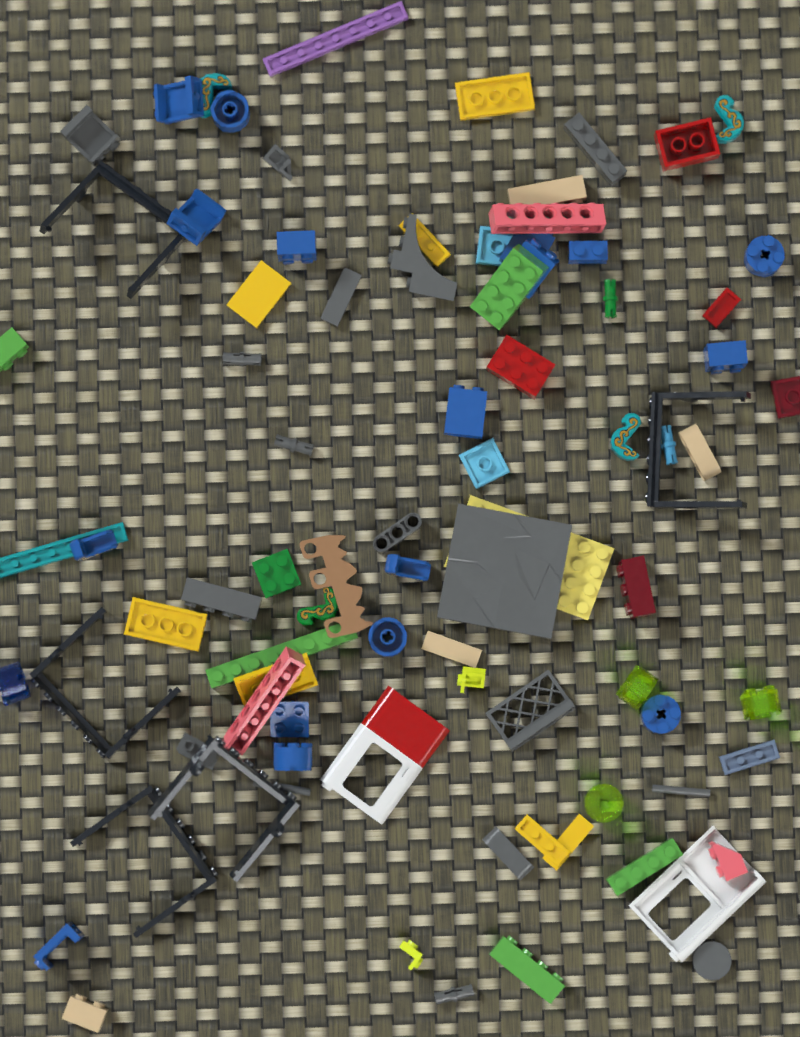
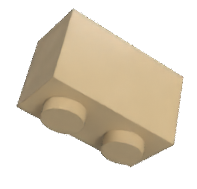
(85, 1013)

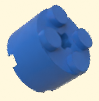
(230, 122)
(760, 266)
(381, 628)
(671, 712)
(293, 757)

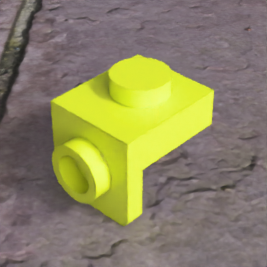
(471, 678)
(411, 948)

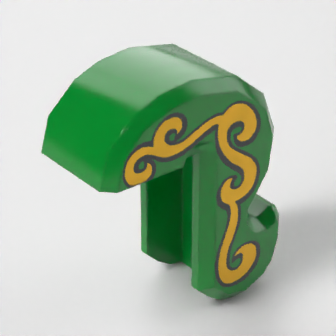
(320, 612)

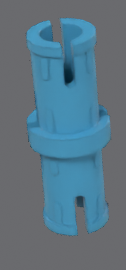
(668, 445)

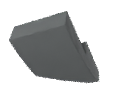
(279, 161)

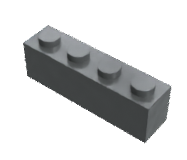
(595, 149)
(221, 599)

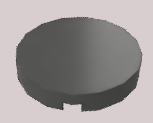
(711, 960)

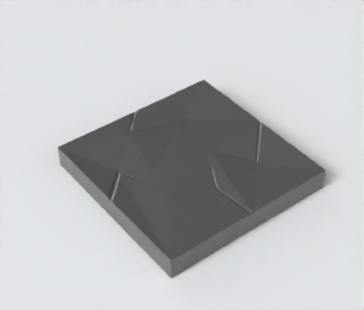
(504, 571)

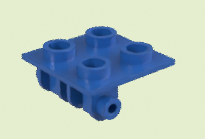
(290, 719)

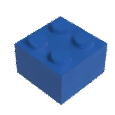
(296, 246)
(725, 356)

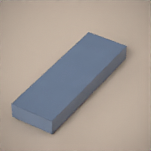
(749, 757)

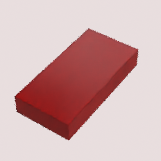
(721, 307)

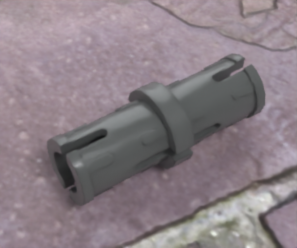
(242, 358)
(293, 445)
(453, 994)

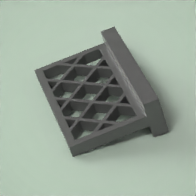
(540, 724)

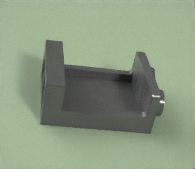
(90, 136)
(190, 745)

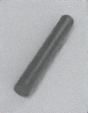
(294, 789)
(681, 790)

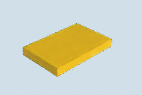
(258, 294)

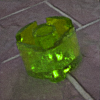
(638, 687)
(760, 703)
(603, 791)

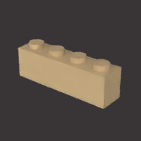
(556, 191)

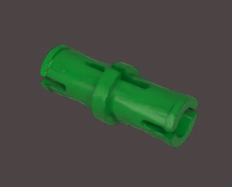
(610, 298)

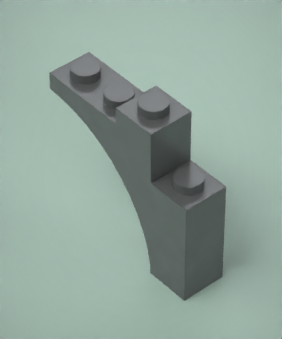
(410, 259)

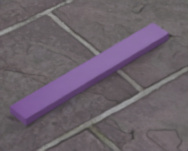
(335, 38)

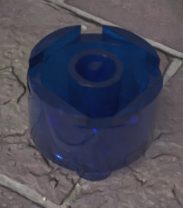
(13, 684)

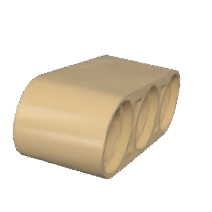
(699, 452)

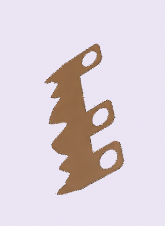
(336, 574)

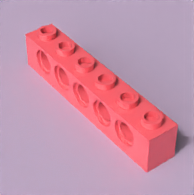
(538, 224)
(264, 700)

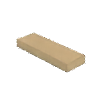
(451, 649)

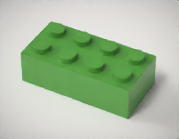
(509, 286)

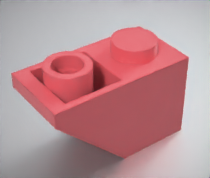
(729, 861)

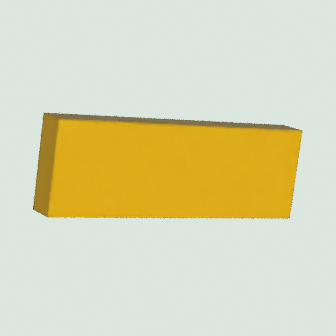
(429, 244)
(572, 836)
(542, 840)

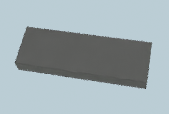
(341, 297)

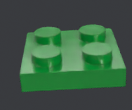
(276, 573)

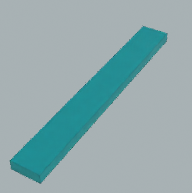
(51, 552)

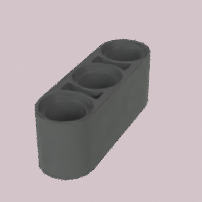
(401, 524)
(508, 853)

